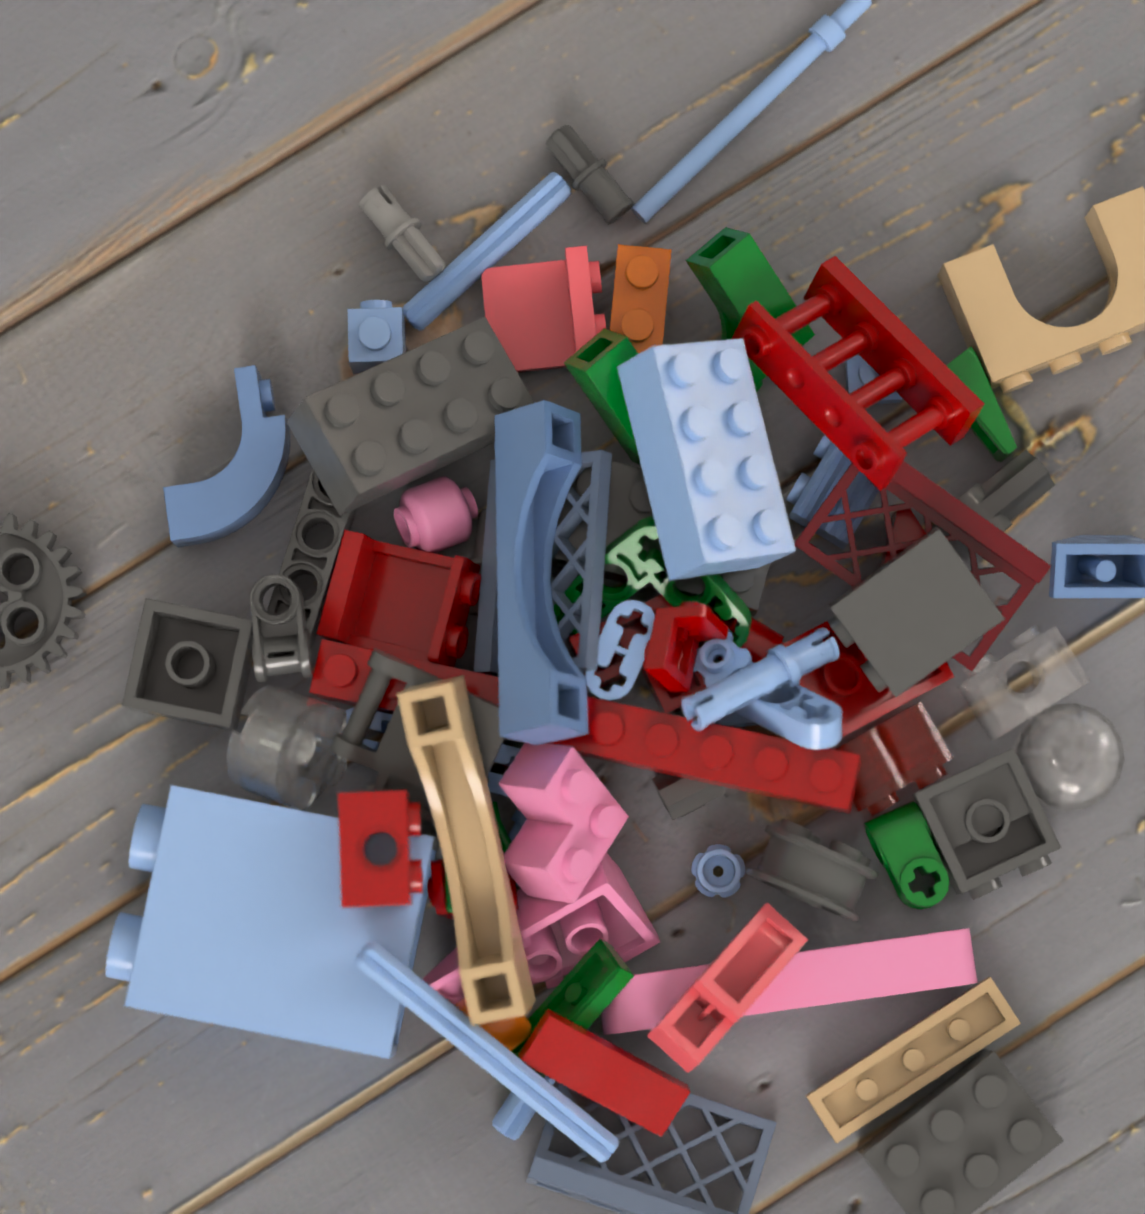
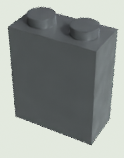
(913, 613)

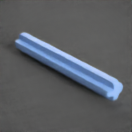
(486, 251)

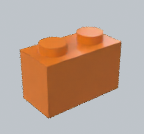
(640, 295)

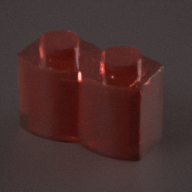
(896, 754)

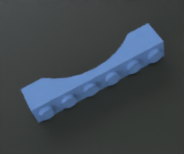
(534, 468)

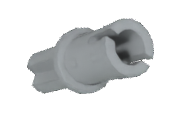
(402, 233)

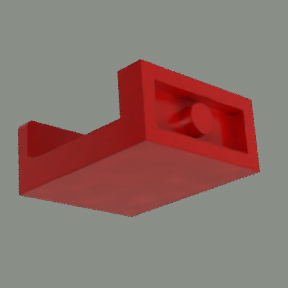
(400, 600)

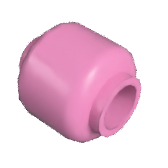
(435, 515)

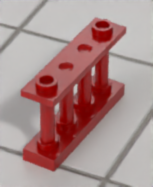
(885, 345)

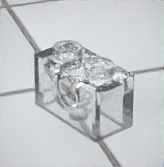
(1054, 676)

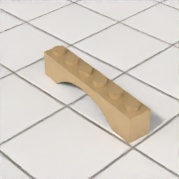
(455, 782)

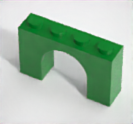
(733, 277)

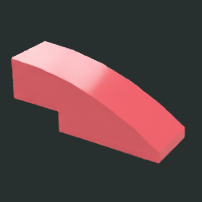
(727, 988)

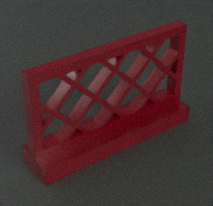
(948, 514)

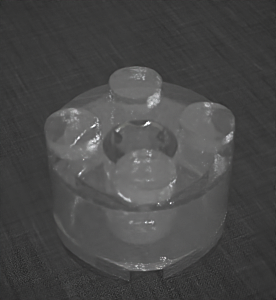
(287, 747)

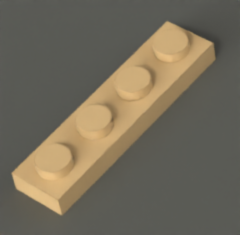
(912, 1059)

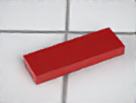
(604, 1073)

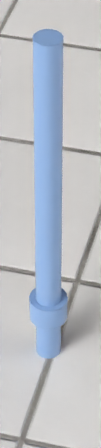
(824, 36)

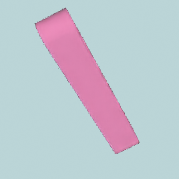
(814, 978)

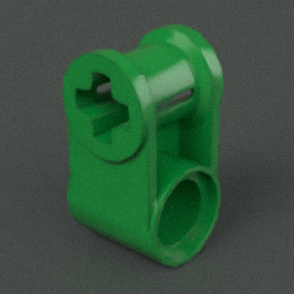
(905, 845)

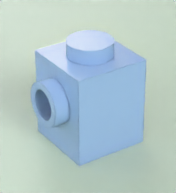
(375, 334)

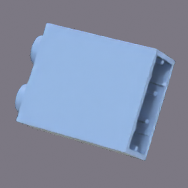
(253, 924)

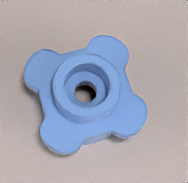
(733, 660)

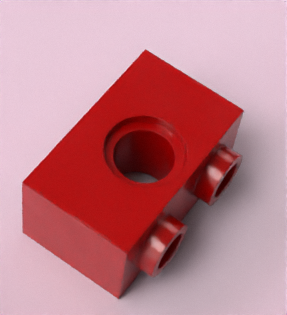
(359, 820)

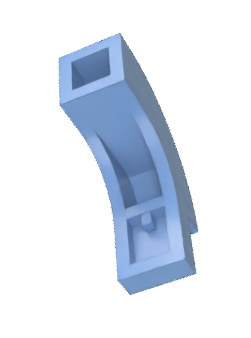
(239, 492)

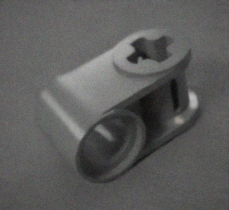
(279, 633)

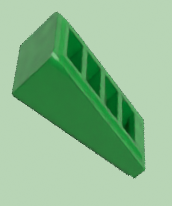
(990, 423)

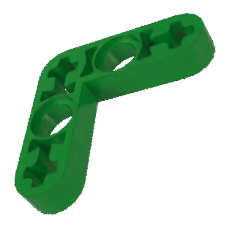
(647, 567)

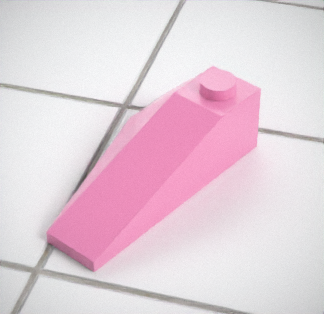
(563, 932)

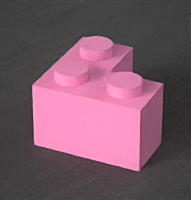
(567, 821)

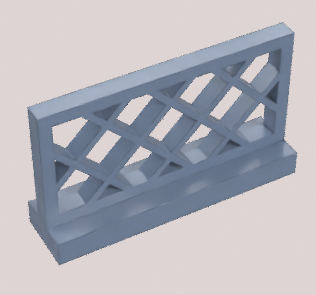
(586, 561)
(631, 1196)

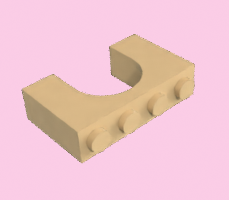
(1014, 342)

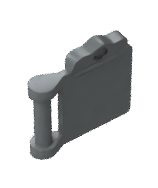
(393, 753)

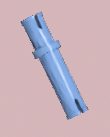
(779, 669)

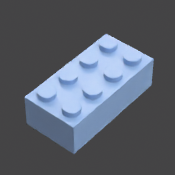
(705, 458)

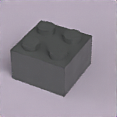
(190, 665)

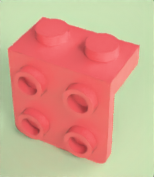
(543, 308)

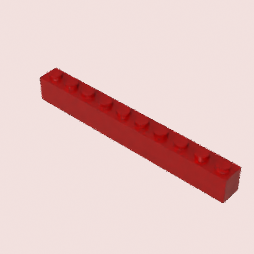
(640, 737)

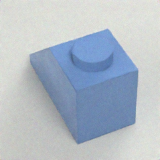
(1098, 567)

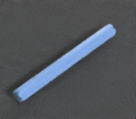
(486, 1051)

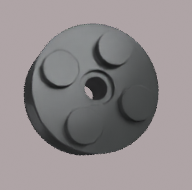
(812, 873)

